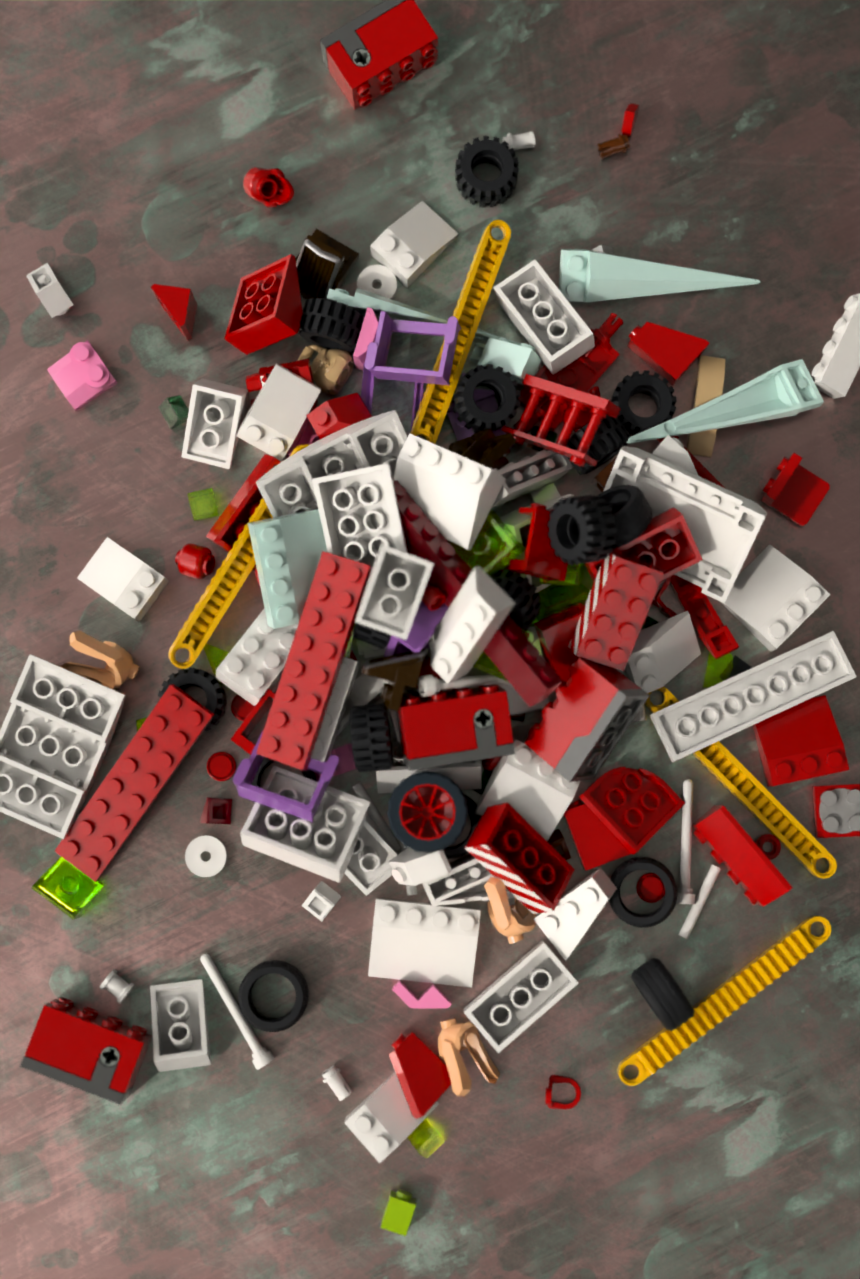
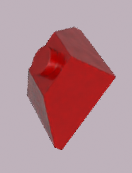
(338, 414)

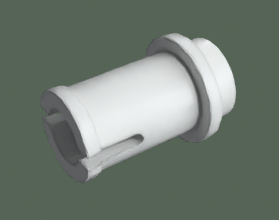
(520, 141)
(337, 1082)

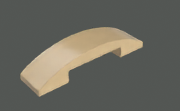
(709, 386)

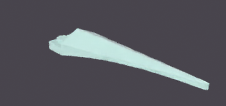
(604, 276)
(395, 309)
(770, 396)

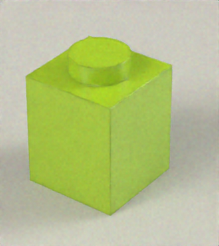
(398, 1212)

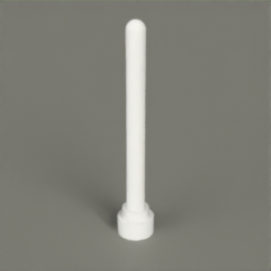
(430, 685)
(685, 893)
(260, 1054)

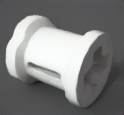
(117, 986)

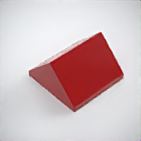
(179, 305)

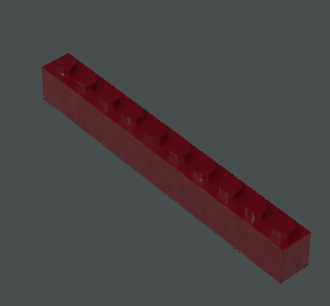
(509, 646)

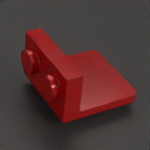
(795, 490)

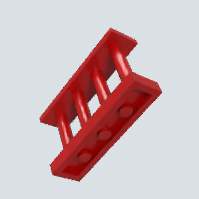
(559, 395)

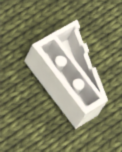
(461, 885)
(576, 912)

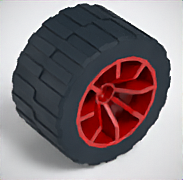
(427, 812)

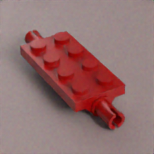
(579, 374)

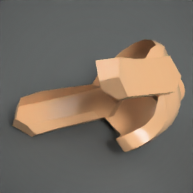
(118, 660)
(508, 920)
(451, 1041)

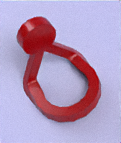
(659, 604)
(561, 1079)

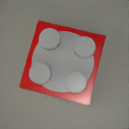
(836, 810)

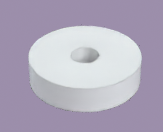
(378, 274)
(194, 853)

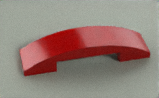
(704, 617)

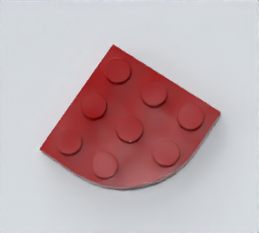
(632, 804)

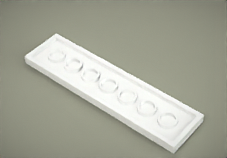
(752, 696)

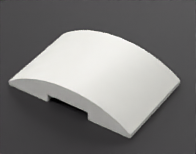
(365, 444)
(54, 744)

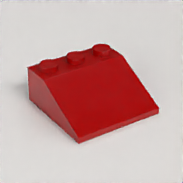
(266, 307)
(800, 743)

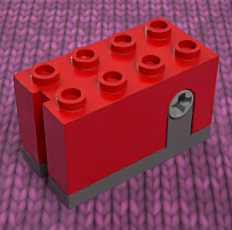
(379, 50)
(445, 727)
(83, 1050)

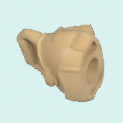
(329, 368)

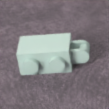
(513, 358)

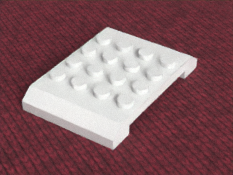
(718, 519)

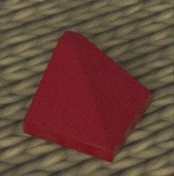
(217, 811)

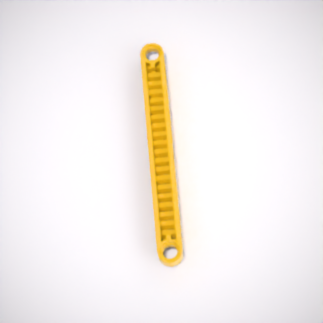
(469, 313)
(219, 592)
(758, 800)
(725, 999)

